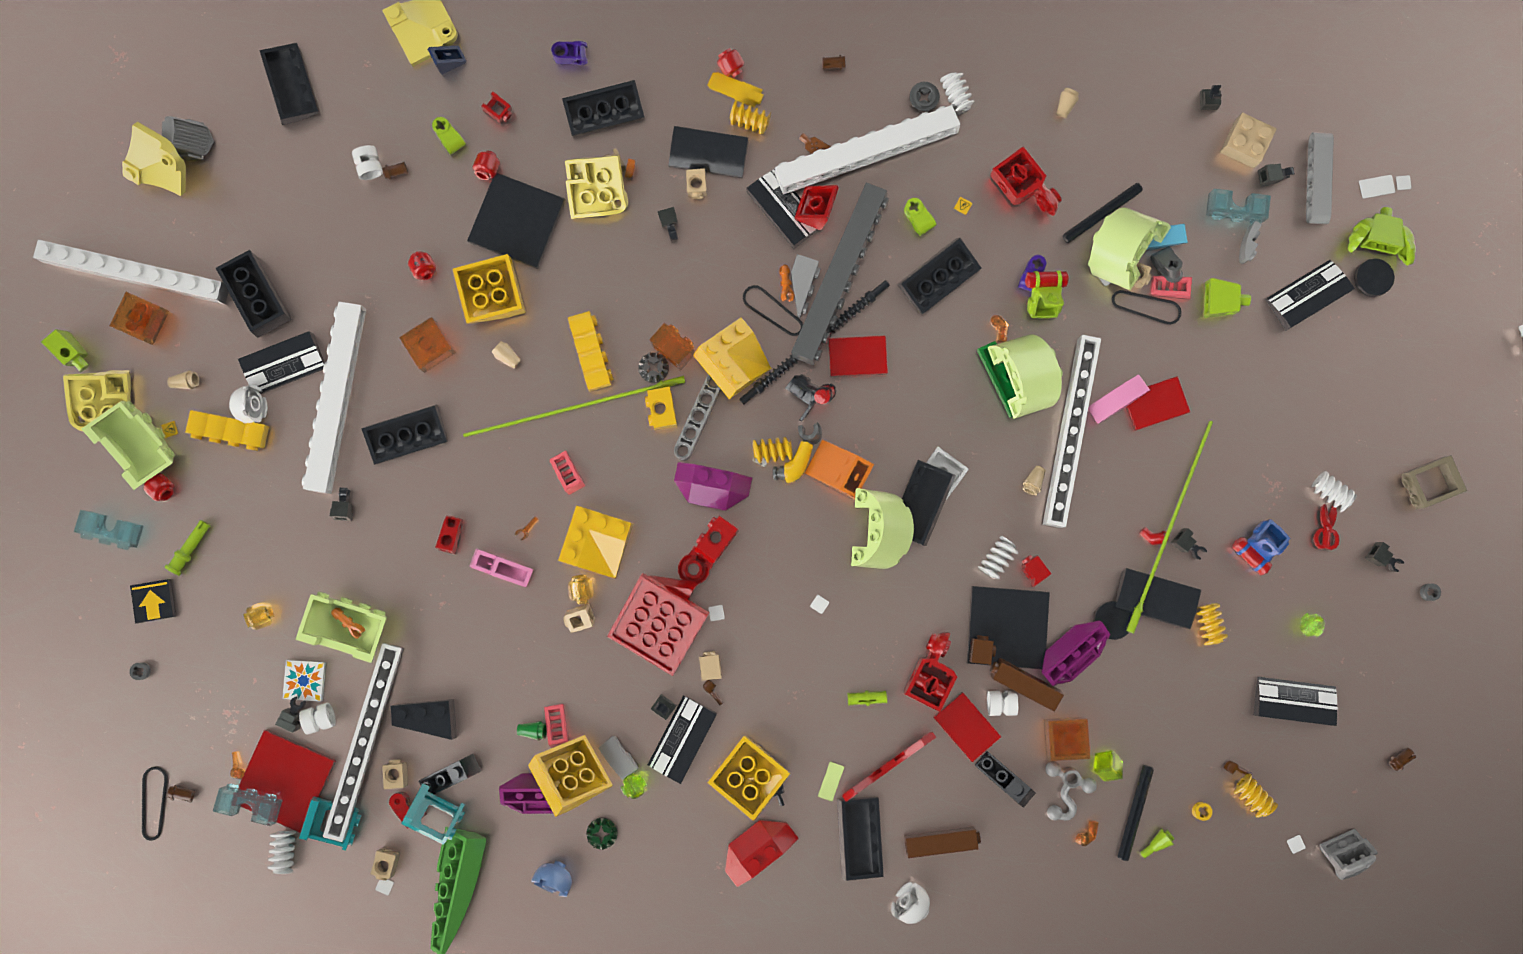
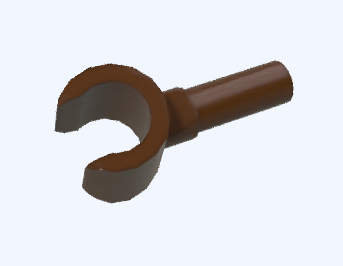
(708, 687)
(1231, 767)

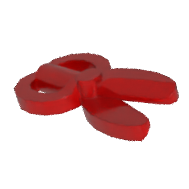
(1327, 522)

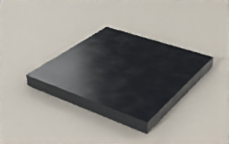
(516, 220)
(1013, 621)

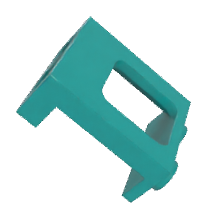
(418, 807)
(314, 819)

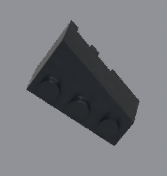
(427, 717)

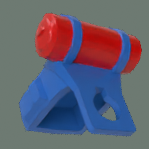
(1262, 546)

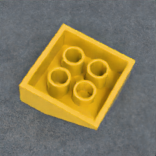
(489, 290)
(733, 358)
(595, 542)
(569, 775)
(749, 777)

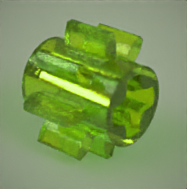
(1312, 624)
(633, 786)

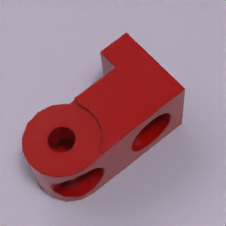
(449, 534)
(400, 804)

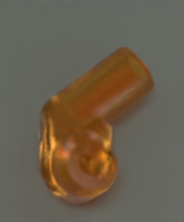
(1001, 326)
(1086, 838)

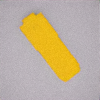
(736, 89)

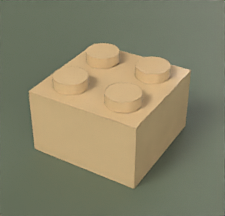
(1248, 140)

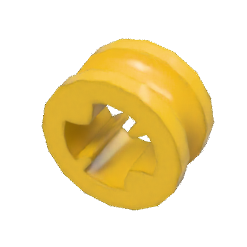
(1196, 813)

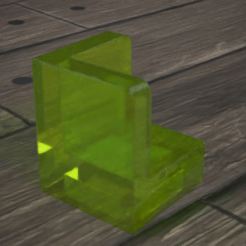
(1108, 765)

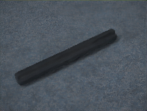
(1101, 213)
(1135, 813)

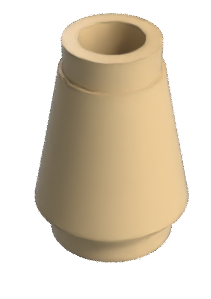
(1067, 102)
(506, 354)
(184, 380)
(1034, 481)

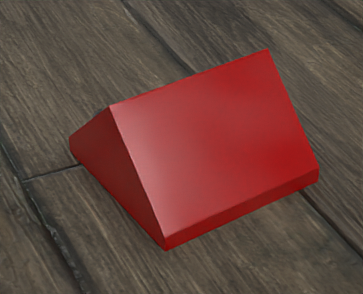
(816, 205)

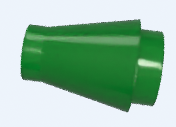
(532, 730)

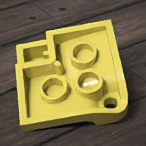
(420, 26)
(154, 161)
(595, 186)
(94, 394)

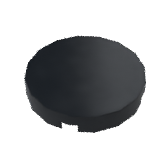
(1374, 277)
(1114, 619)

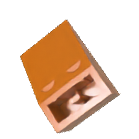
(839, 468)

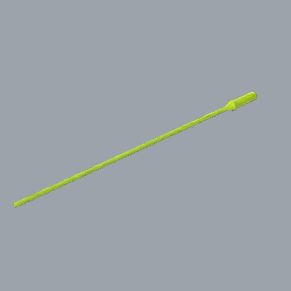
(666, 383)
(1139, 608)

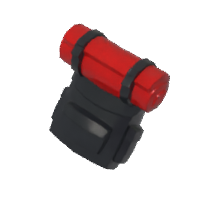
(810, 393)

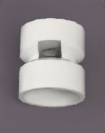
(366, 161)
(1002, 703)
(314, 719)

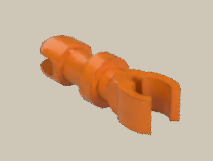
(786, 283)
(347, 622)

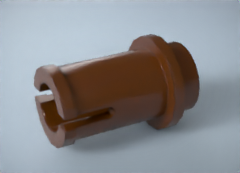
(834, 62)
(394, 170)
(1402, 759)
(175, 792)

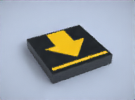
(152, 601)

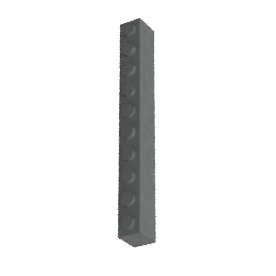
(839, 274)

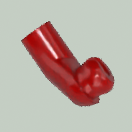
(1154, 539)

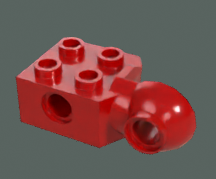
(1022, 178)
(706, 551)
(932, 680)

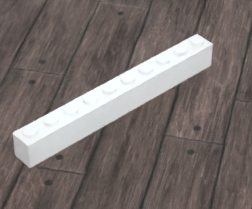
(867, 149)
(131, 271)
(334, 397)
(1071, 431)
(363, 742)

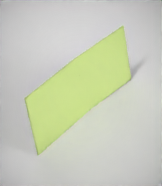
(831, 781)

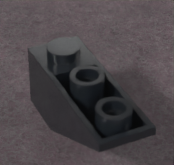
(451, 774)
(1005, 779)

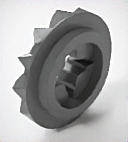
(924, 88)
(652, 376)

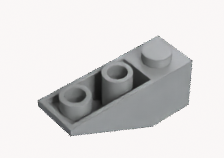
(802, 277)

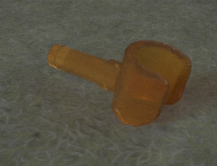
(525, 530)
(236, 773)

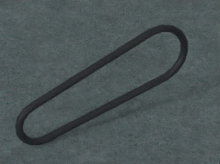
(1149, 297)
(782, 328)
(162, 804)

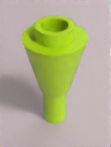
(1160, 841)

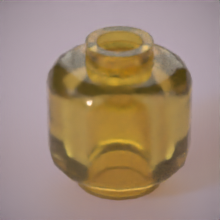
(580, 589)
(258, 616)

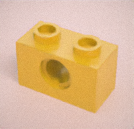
(667, 418)

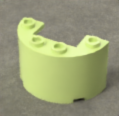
(1122, 244)
(1032, 372)
(131, 442)
(888, 530)
(321, 628)

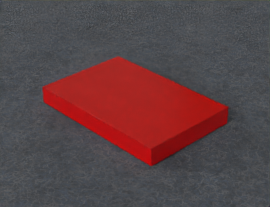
(858, 356)
(1159, 404)
(967, 727)

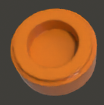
(630, 168)

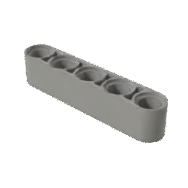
(1319, 178)
(698, 426)

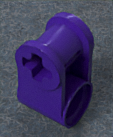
(571, 53)
(1030, 268)

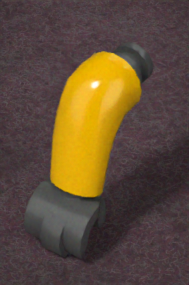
(796, 467)

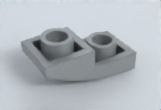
(1248, 246)
(617, 757)

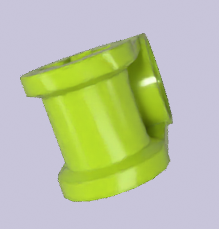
(449, 136)
(920, 219)

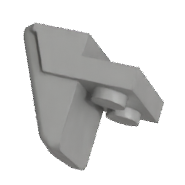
(188, 136)
(1349, 854)

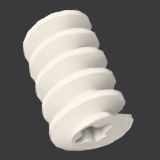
(956, 92)
(1334, 490)
(998, 558)
(282, 852)

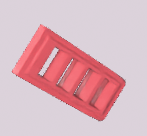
(1176, 294)
(575, 480)
(551, 709)

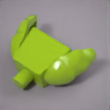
(1385, 235)

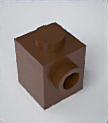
(982, 650)

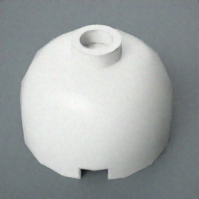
(248, 404)
(912, 904)

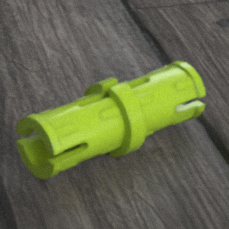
(867, 698)

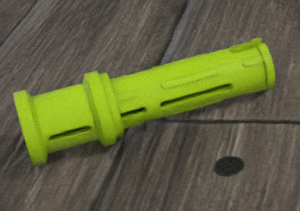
(183, 555)

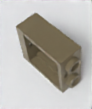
(1450, 473)

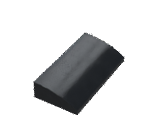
(289, 83)
(709, 151)
(926, 497)
(1164, 601)
(860, 838)

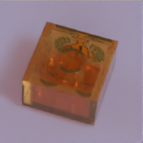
(139, 318)
(427, 345)
(672, 345)
(1067, 739)

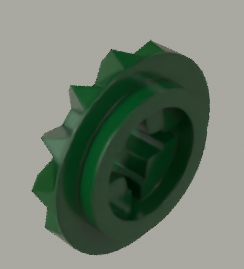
(607, 826)

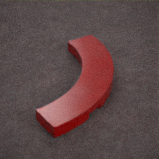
(888, 766)

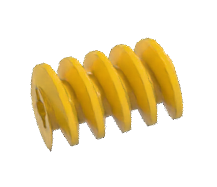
(749, 118)
(772, 450)
(1212, 623)
(1255, 796)

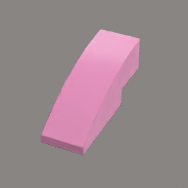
(1118, 399)
(501, 567)

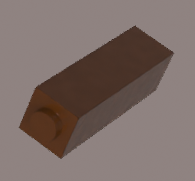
(1026, 684)
(942, 842)

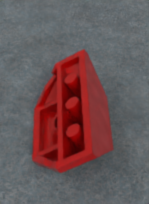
(757, 849)

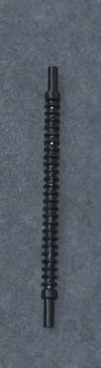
(870, 297)

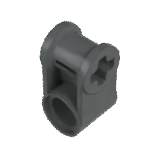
(1168, 264)

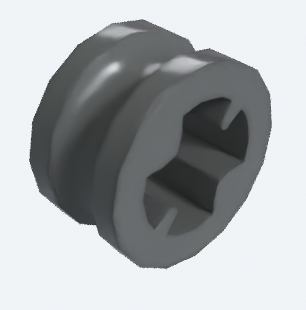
(1436, 595)
(133, 671)

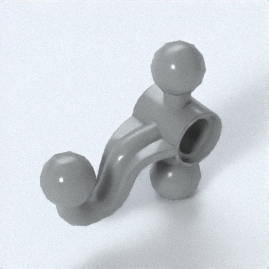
(1088, 786)

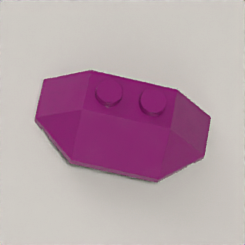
(711, 486)
(1074, 652)
(524, 795)

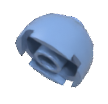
(553, 878)

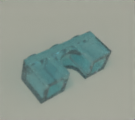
(1221, 206)
(93, 525)
(264, 807)

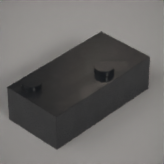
(253, 293)

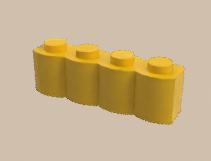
(589, 351)
(226, 429)

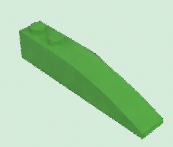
(459, 871)

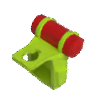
(1046, 293)

